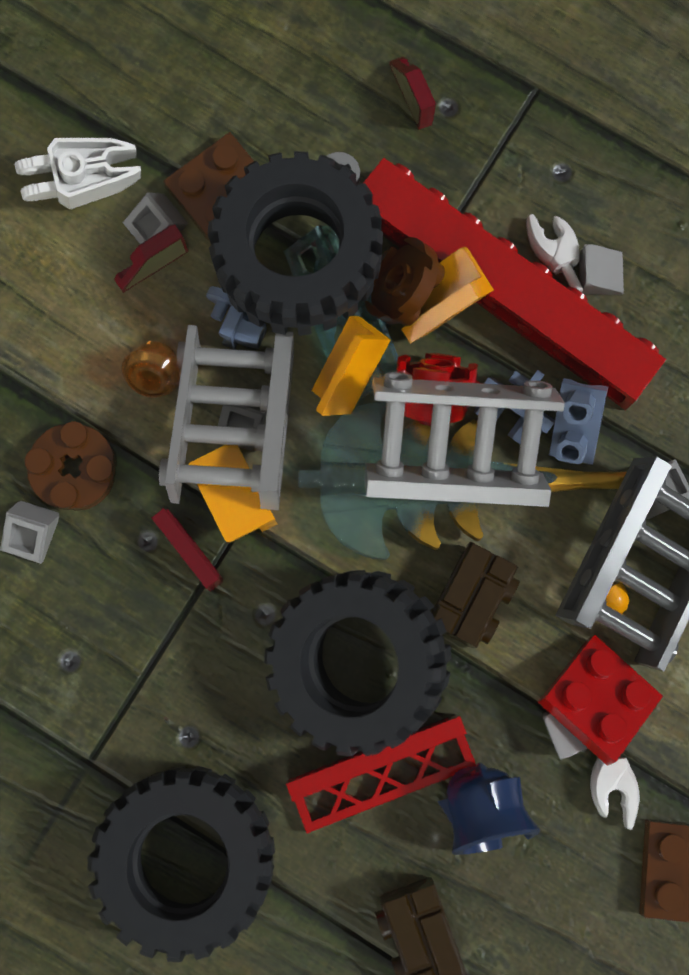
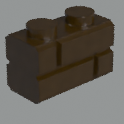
(474, 595)
(420, 931)

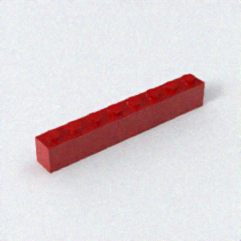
(524, 292)

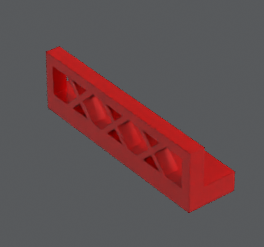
(359, 764)

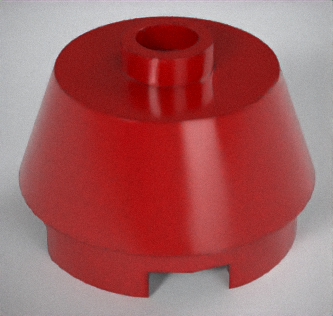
(436, 368)

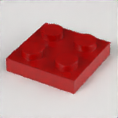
(600, 700)

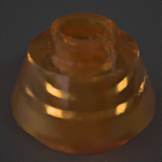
(152, 369)

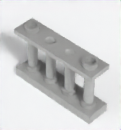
(266, 438)
(479, 481)

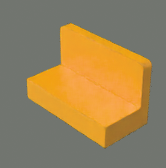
(459, 289)
(349, 367)
(233, 507)

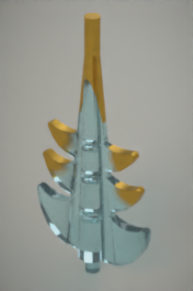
(358, 518)

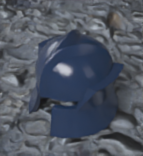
(484, 808)

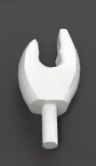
(556, 254)
(613, 777)

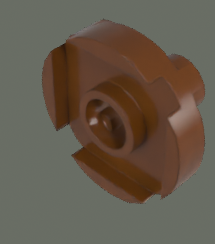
(405, 282)
(47, 460)

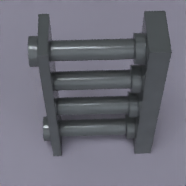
(607, 563)

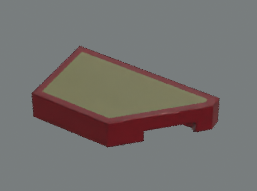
(414, 91)
(152, 257)

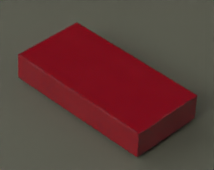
(188, 549)

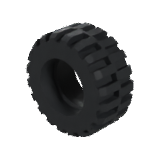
(285, 190)
(312, 697)
(135, 904)

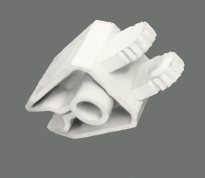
(80, 170)

